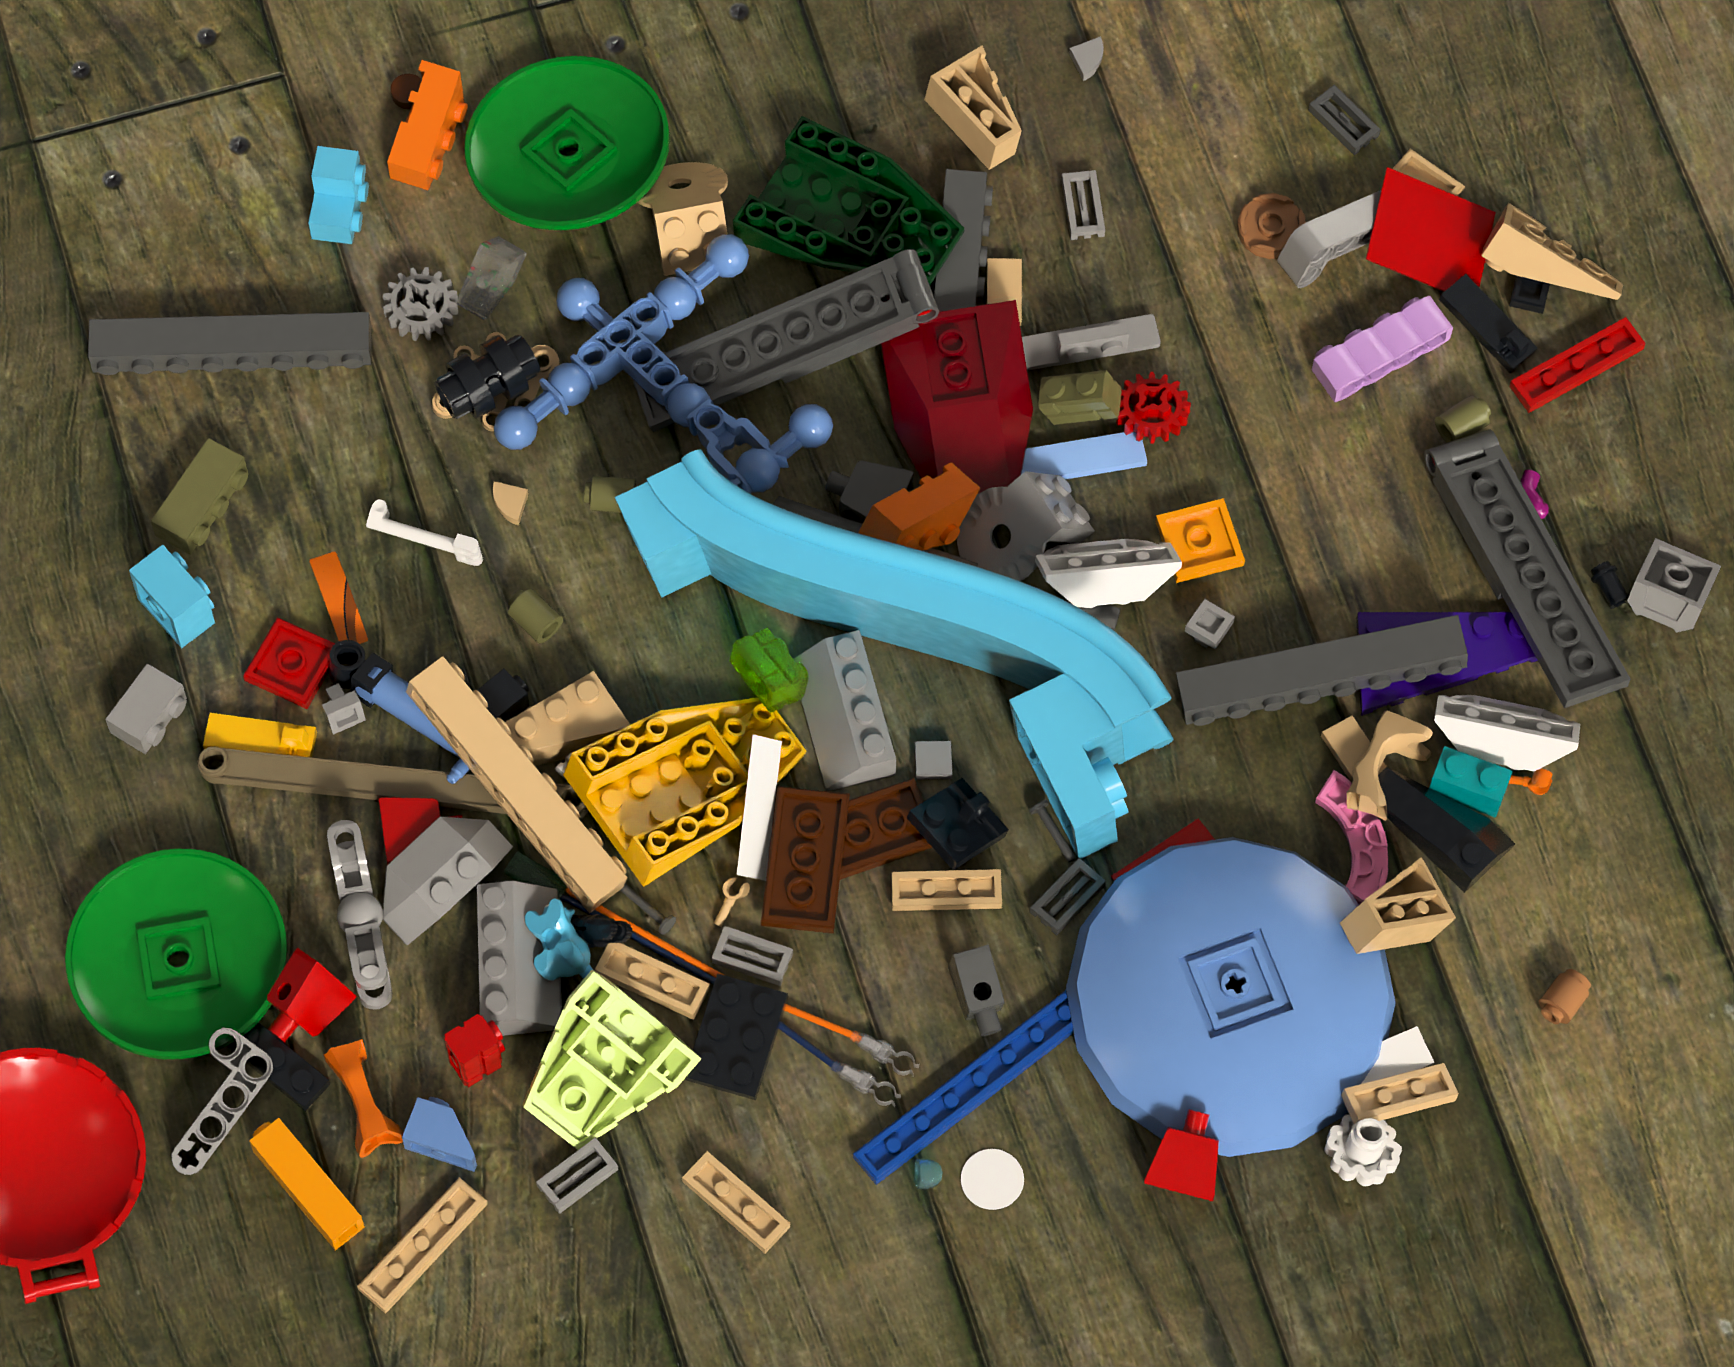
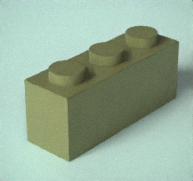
(200, 496)

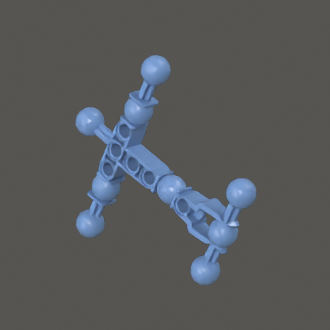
(685, 401)

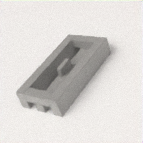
(1086, 229)
(747, 968)
(552, 1195)

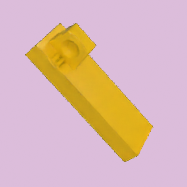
(259, 735)

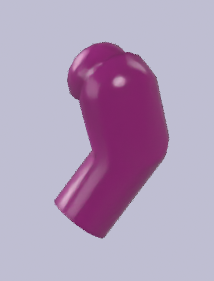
(1529, 482)

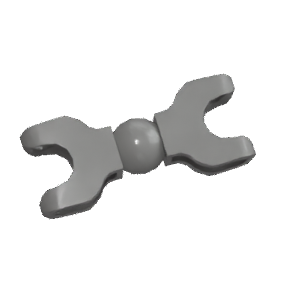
(359, 915)

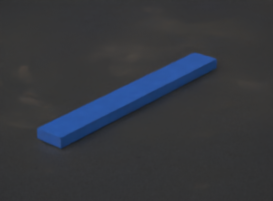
(966, 1090)

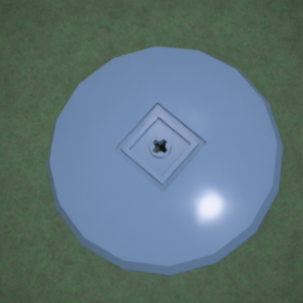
(1171, 1035)

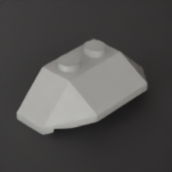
(438, 872)

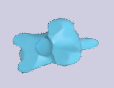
(563, 950)

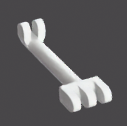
(464, 547)

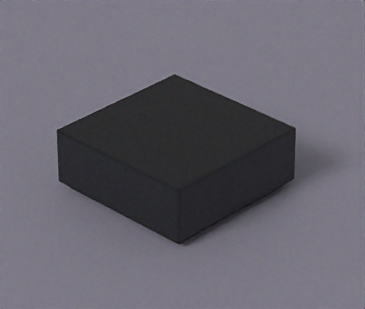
(1529, 294)

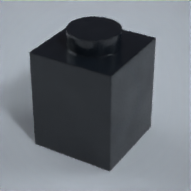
(505, 695)

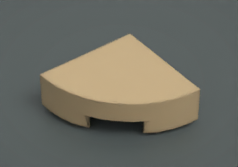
(510, 501)

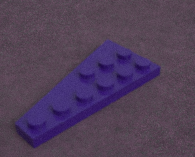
(1491, 642)

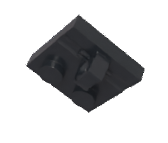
(957, 823)

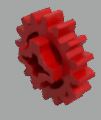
(1152, 408)

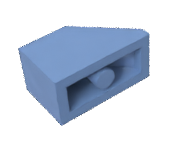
(438, 1134)

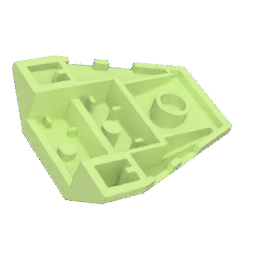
(604, 1063)

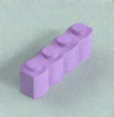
(1382, 348)

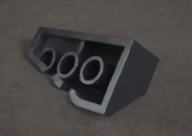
(1448, 833)

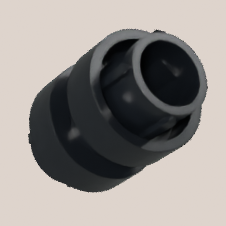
(500, 369)

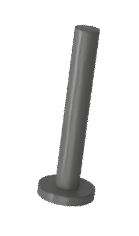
(1052, 828)
(665, 923)

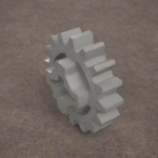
(415, 316)

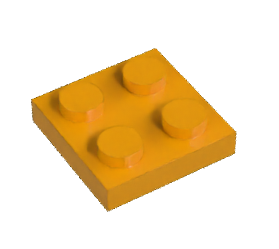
(1202, 539)

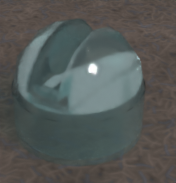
(927, 1173)

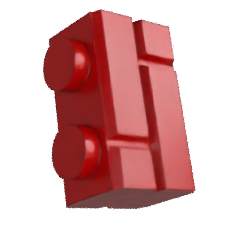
(474, 1049)

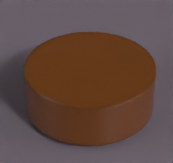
(402, 87)

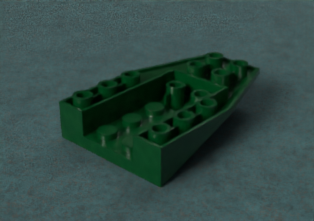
(844, 207)

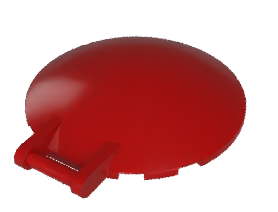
(65, 1165)

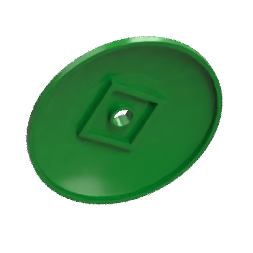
(560, 105)
(166, 906)

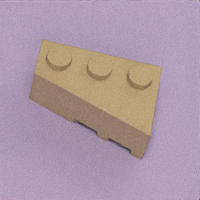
(567, 720)
(1399, 913)

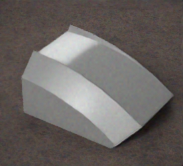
(1672, 586)

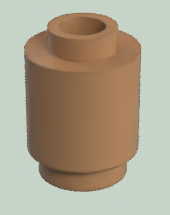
(1564, 997)

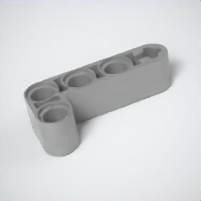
(1327, 238)
(216, 1106)

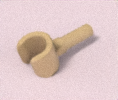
(730, 899)

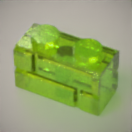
(769, 669)

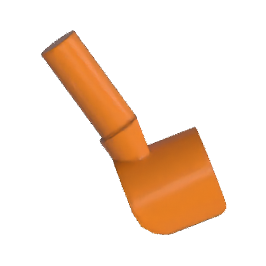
(1537, 784)

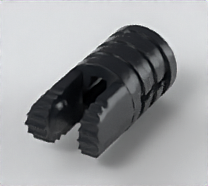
(600, 930)

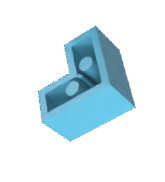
(338, 193)

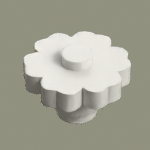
(1363, 1150)

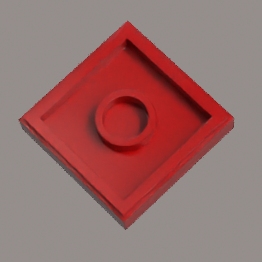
(290, 663)

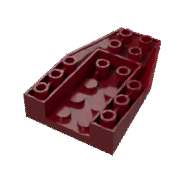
(962, 393)

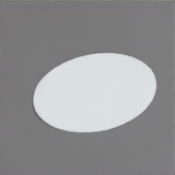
(992, 1179)

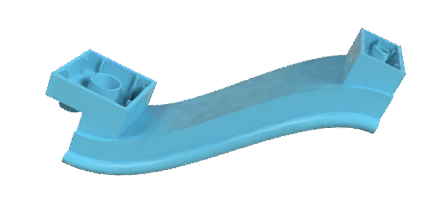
(1086, 683)

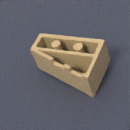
(974, 108)

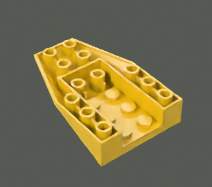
(675, 779)

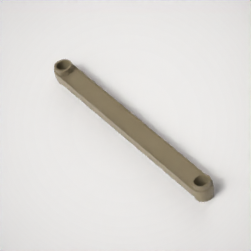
(352, 779)

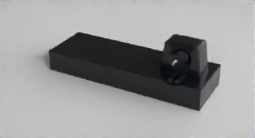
(1487, 323)

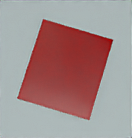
(1428, 232)

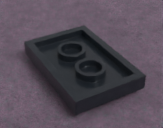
(737, 1036)

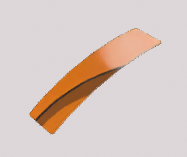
(338, 598)

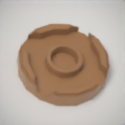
(1268, 223)

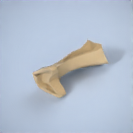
(1391, 735)

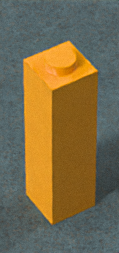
(306, 1183)

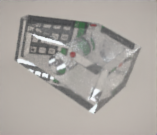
(490, 276)

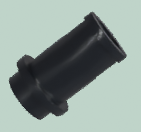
(1609, 583)

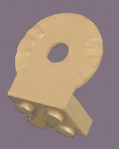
(687, 216)

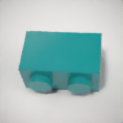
(1471, 781)

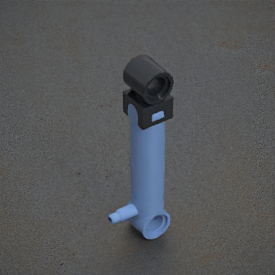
(378, 685)

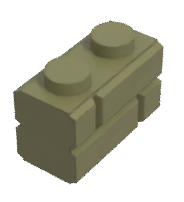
(1079, 397)

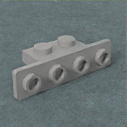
(1091, 342)

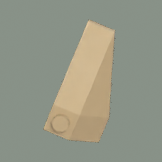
(1525, 251)

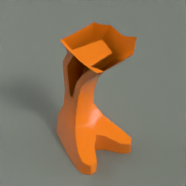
(371, 1124)

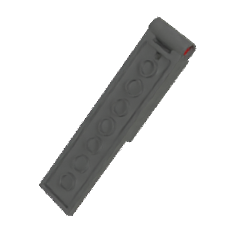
(804, 333)
(1525, 567)

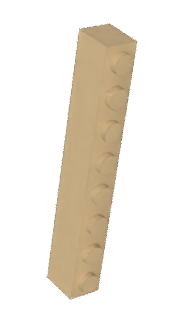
(517, 784)

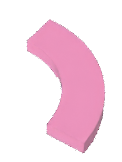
(1364, 836)

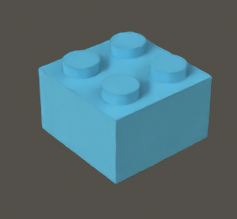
(173, 595)

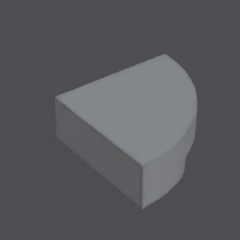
(1087, 57)

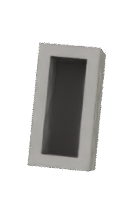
(147, 709)

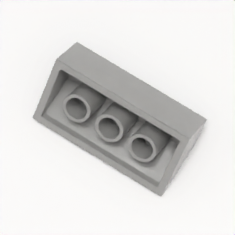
(845, 713)
(508, 981)

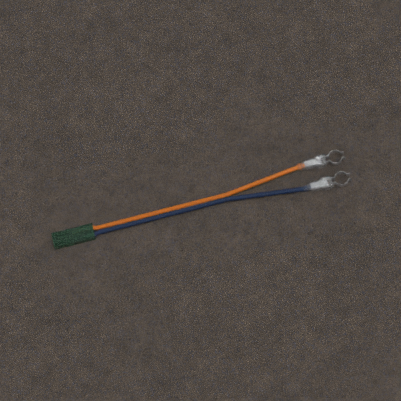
(528, 871)

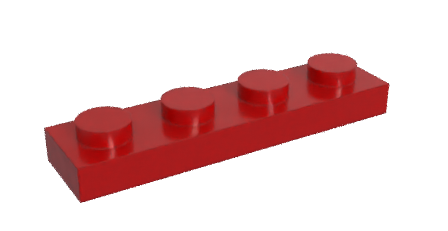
(1577, 365)

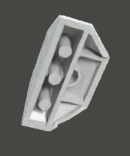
(1108, 570)
(1505, 731)

